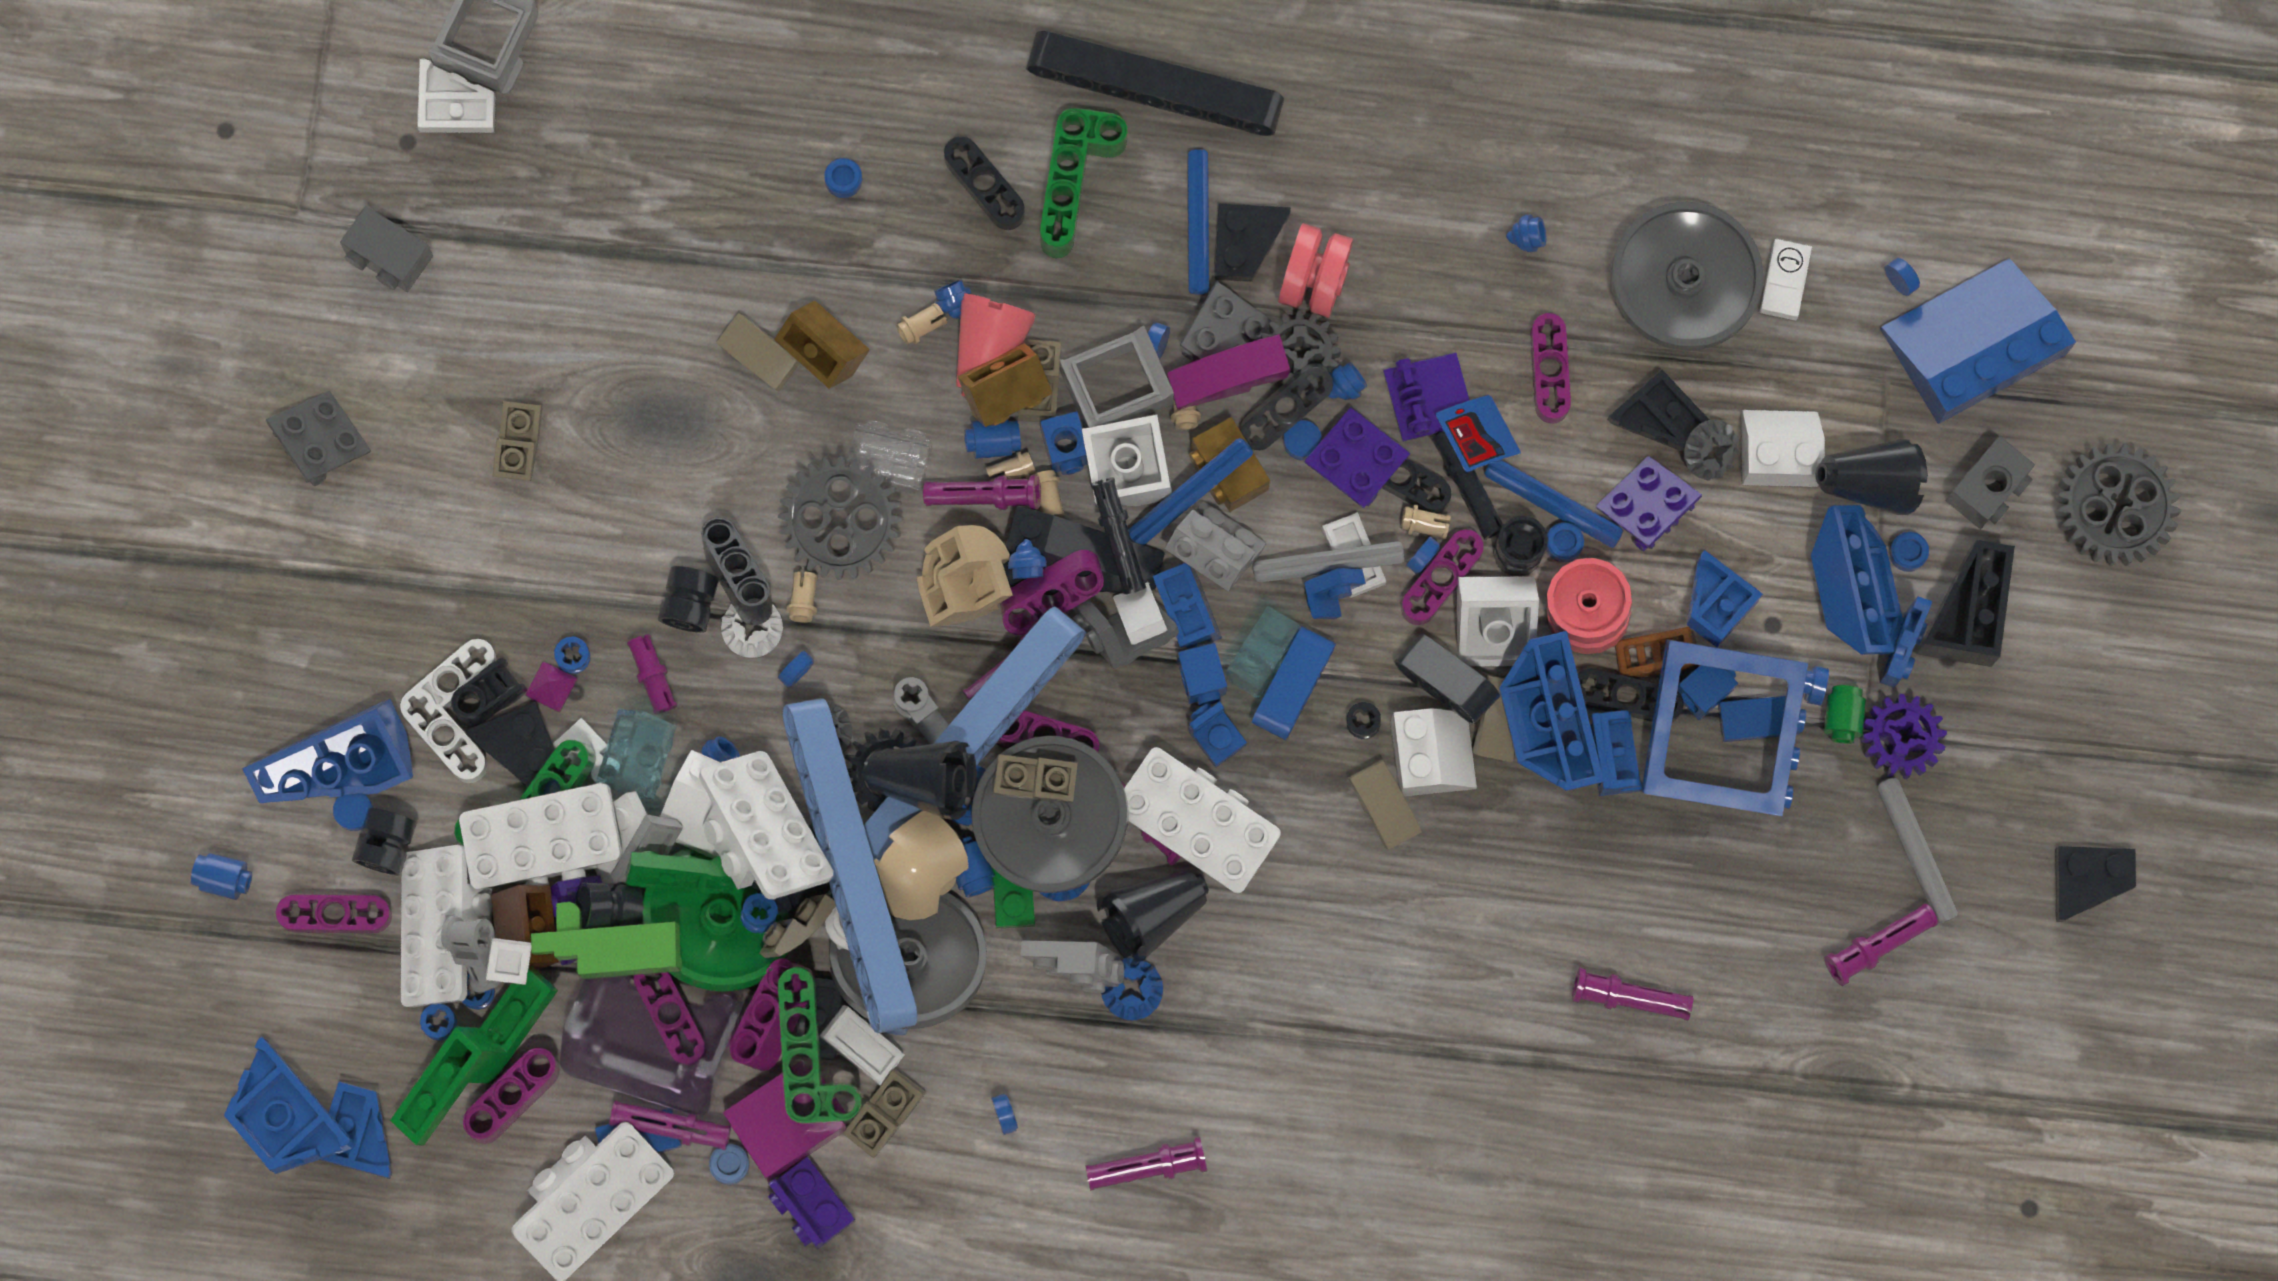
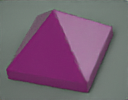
(551, 687)

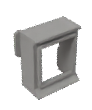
(508, 63)
(1141, 343)

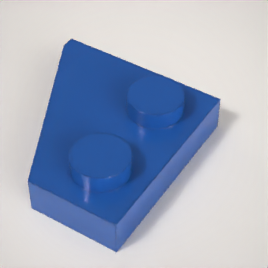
(1911, 632)

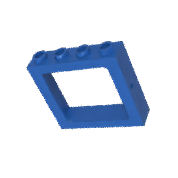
(1793, 721)

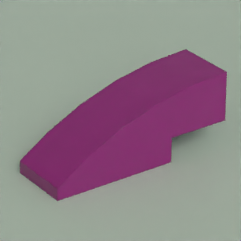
(1229, 372)

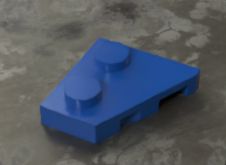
(1718, 600)
(361, 1118)

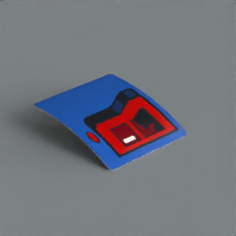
(1477, 432)

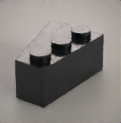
(1974, 608)

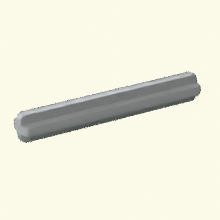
(1327, 561)
(1917, 850)

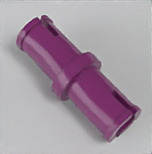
(652, 674)

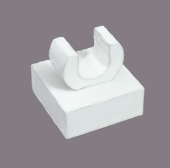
(508, 961)

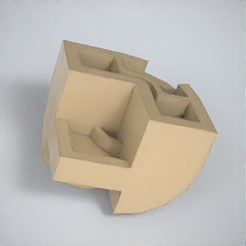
(963, 575)
(920, 866)

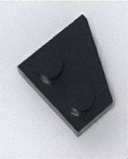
(1246, 238)
(1659, 413)

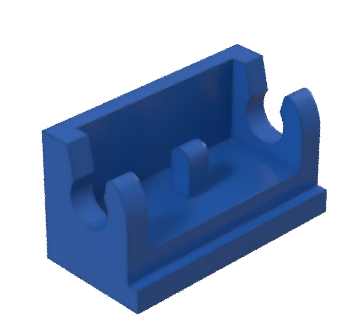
(1187, 605)
(1615, 752)

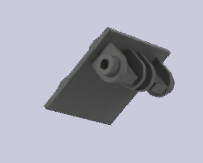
(1223, 324)
(318, 437)

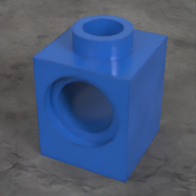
(1060, 428)
(1202, 674)
(1706, 689)

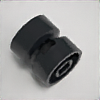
(1520, 546)
(689, 594)
(387, 828)
(609, 907)

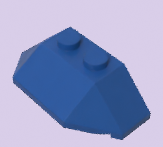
(1856, 581)
(1550, 714)

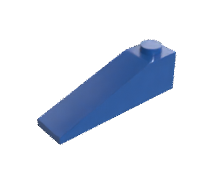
(349, 757)

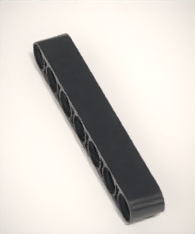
(1155, 83)

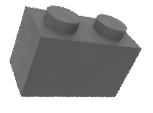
(386, 250)

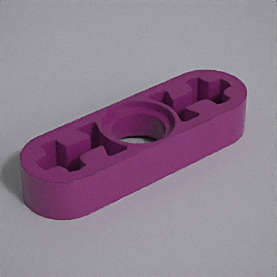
(1559, 340)
(1451, 549)
(362, 902)
(672, 1044)

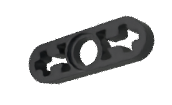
(975, 156)
(1313, 395)
(1429, 483)
(1601, 681)

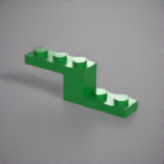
(473, 1056)

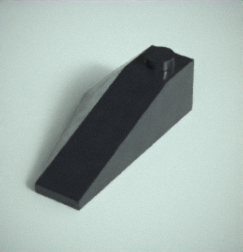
(1061, 537)

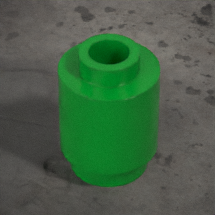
(1845, 714)

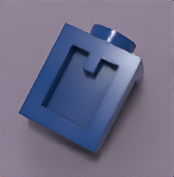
(1328, 588)
(1215, 733)

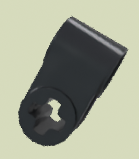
(489, 692)

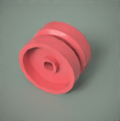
(1318, 271)
(1606, 593)

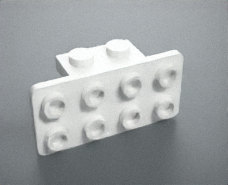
(1199, 819)
(760, 828)
(541, 837)
(431, 892)
(589, 1198)

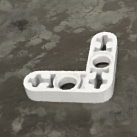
(440, 701)

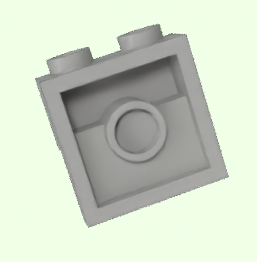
(1215, 545)
(1080, 962)

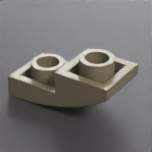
(758, 352)
(1049, 356)
(517, 441)
(1493, 734)
(1035, 778)
(1385, 804)
(790, 933)
(884, 1113)

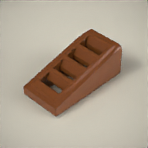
(1655, 640)

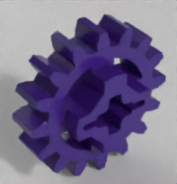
(1889, 733)

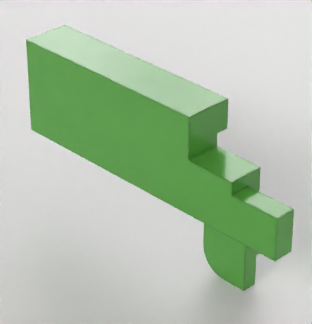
(611, 949)

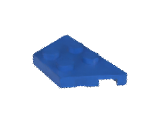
(282, 1115)

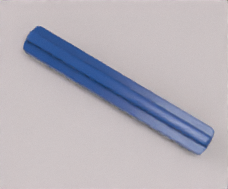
(1198, 222)
(1190, 491)
(1554, 502)

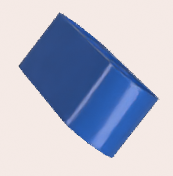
(1293, 683)

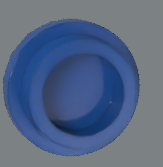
(1528, 233)
(950, 298)
(1347, 382)
(1027, 561)
(720, 749)

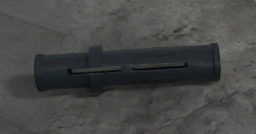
(1470, 489)
(1118, 535)

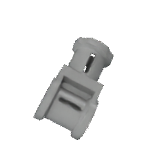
(922, 715)
(470, 947)

